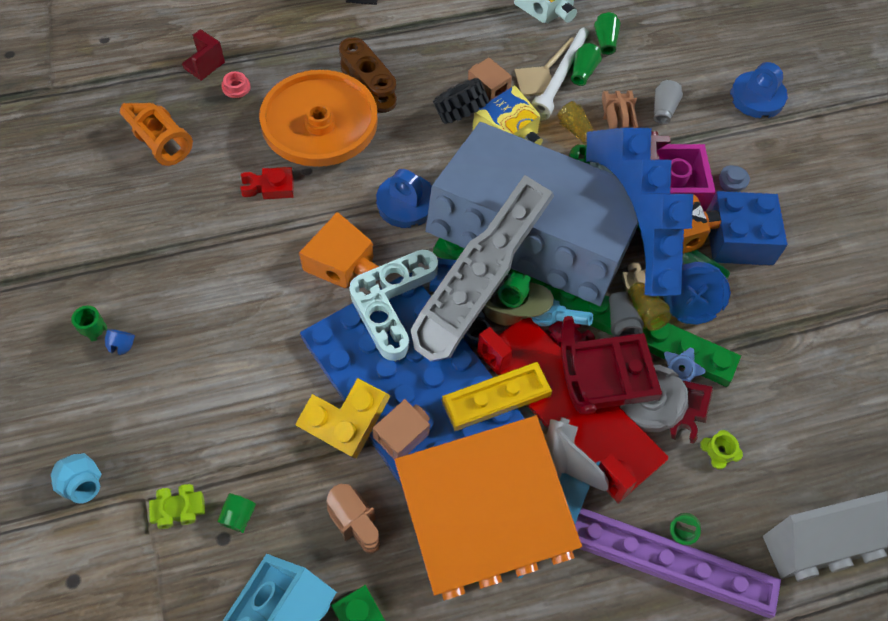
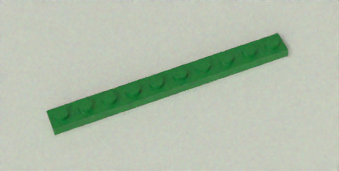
(716, 360)

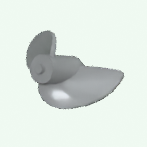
(571, 459)

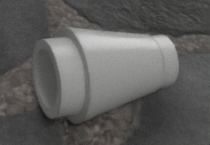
(666, 100)

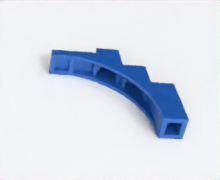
(659, 212)

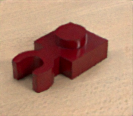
(698, 406)

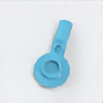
(558, 313)

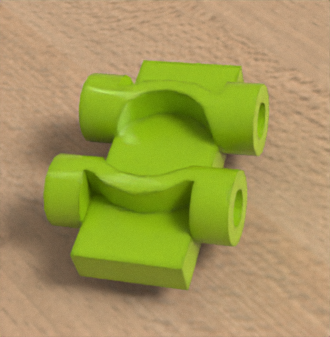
(176, 508)

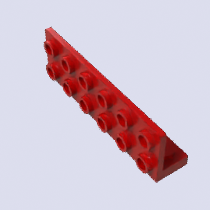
(604, 436)

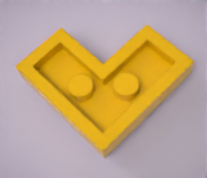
(349, 426)

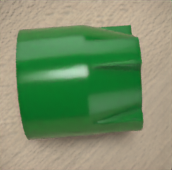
(514, 289)
(88, 322)
(236, 512)

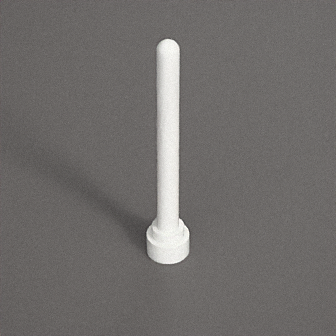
(544, 102)

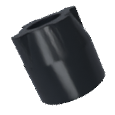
(476, 328)

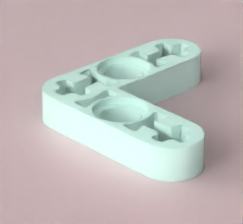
(378, 299)

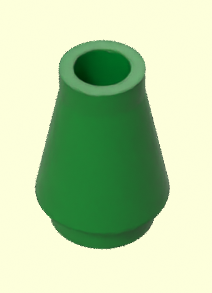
(607, 32)
(586, 61)

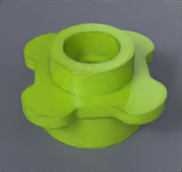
(728, 443)

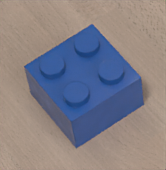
(749, 228)

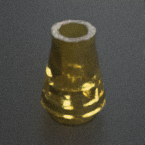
(575, 120)
(650, 308)

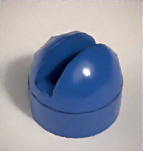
(119, 339)

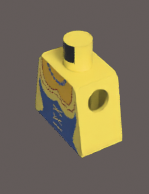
(511, 114)

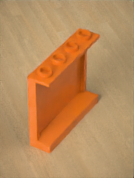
(487, 507)

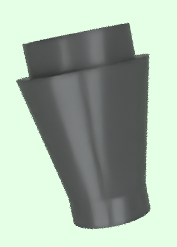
(624, 316)

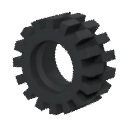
(461, 101)

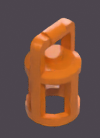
(156, 128)

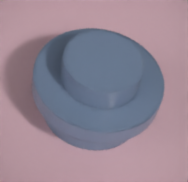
(733, 179)

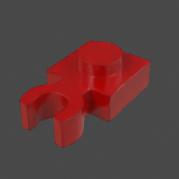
(273, 183)

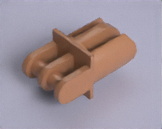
(619, 109)
(353, 516)

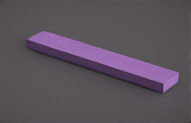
(678, 563)

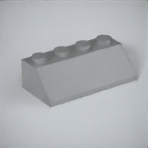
(830, 537)

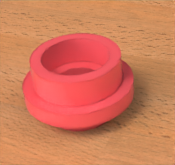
(235, 85)

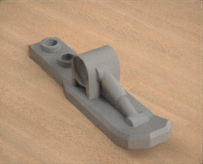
(478, 273)

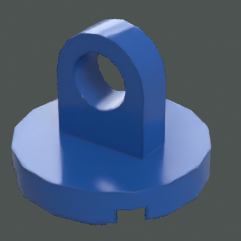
(760, 91)
(404, 199)
(702, 294)

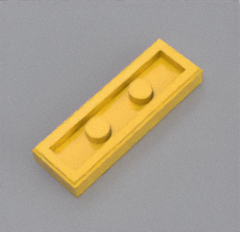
(496, 396)

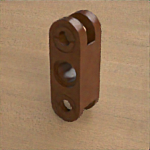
(368, 70)

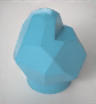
(76, 478)

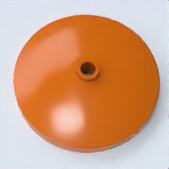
(318, 118)

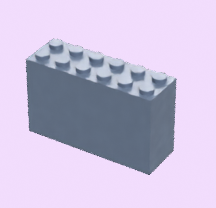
(575, 239)

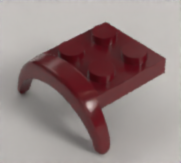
(607, 370)

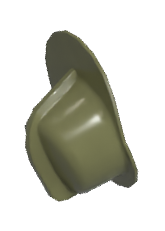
(535, 304)

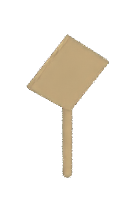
(536, 79)

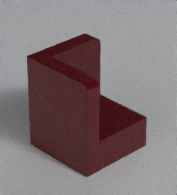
(207, 58)

